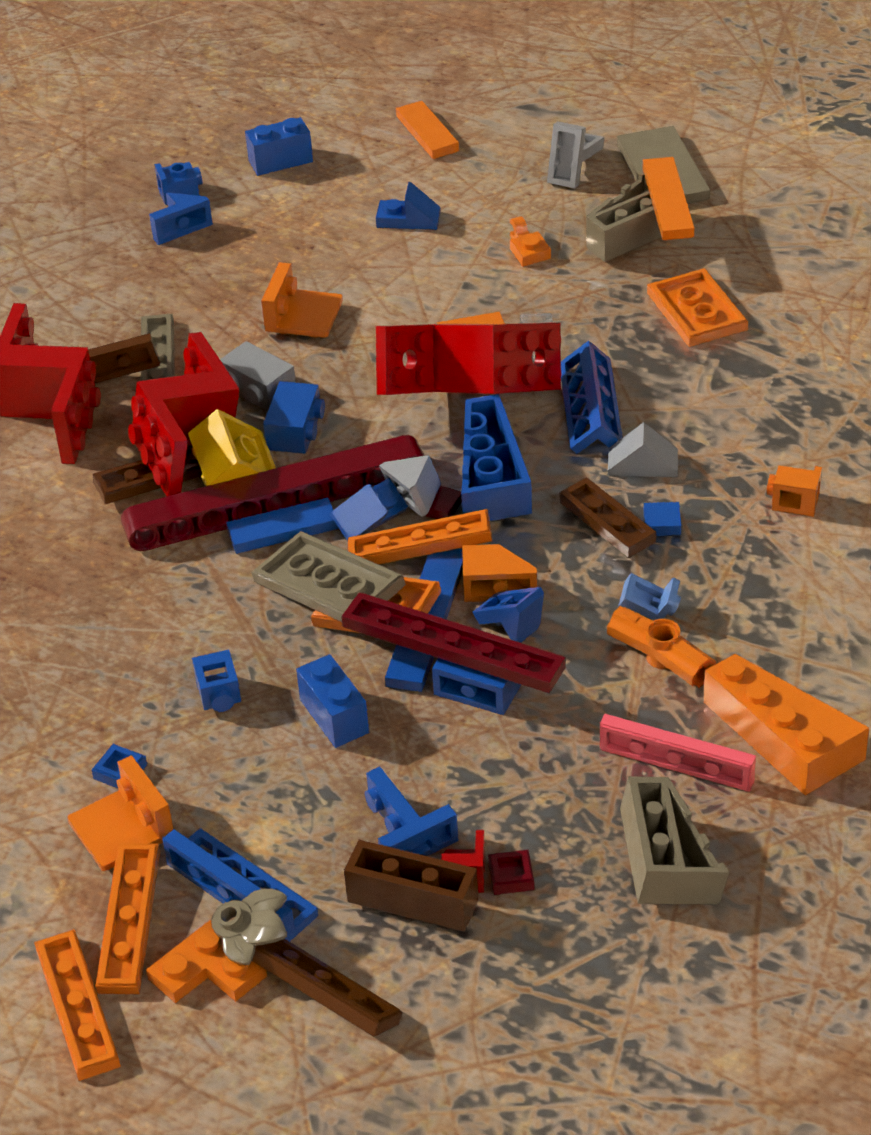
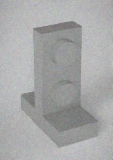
(568, 150)

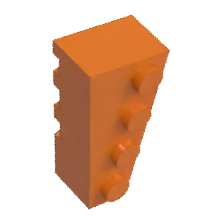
(784, 724)

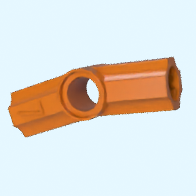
(661, 644)

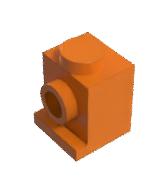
(795, 490)

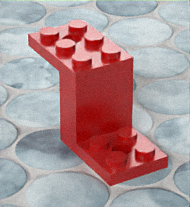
(468, 358)
(47, 383)
(174, 406)

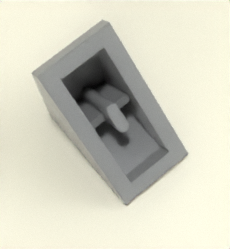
(643, 454)
(414, 480)

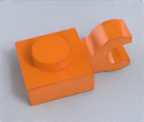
(526, 246)

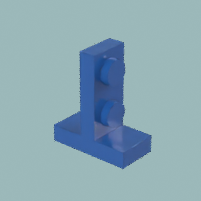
(404, 825)

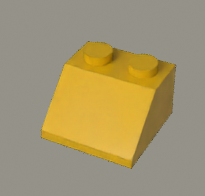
(228, 448)

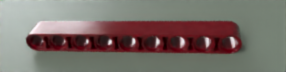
(210, 507)

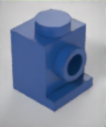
(178, 179)
(217, 690)

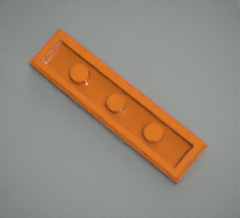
(668, 198)
(423, 538)
(128, 919)
(77, 1005)

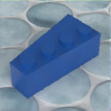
(492, 462)

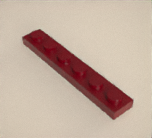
(454, 642)

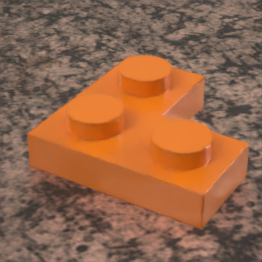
(202, 958)

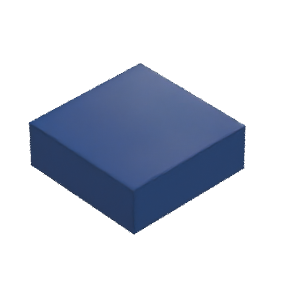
(663, 517)
(107, 767)

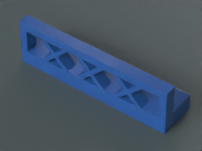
(598, 394)
(224, 883)

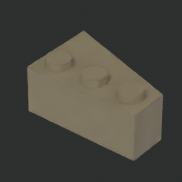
(622, 222)
(665, 849)

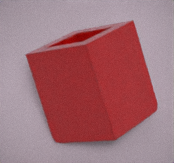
(471, 857)

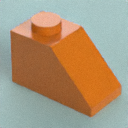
(494, 570)

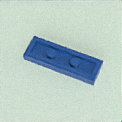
(280, 525)

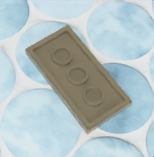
(660, 144)
(324, 575)

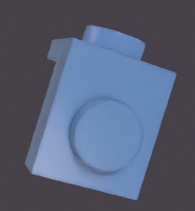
(649, 598)

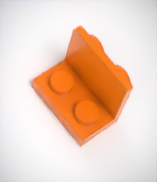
(295, 310)
(129, 815)

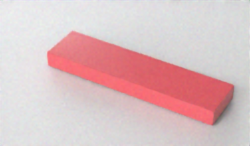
(677, 752)

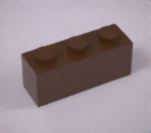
(411, 885)

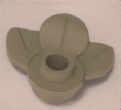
(254, 923)

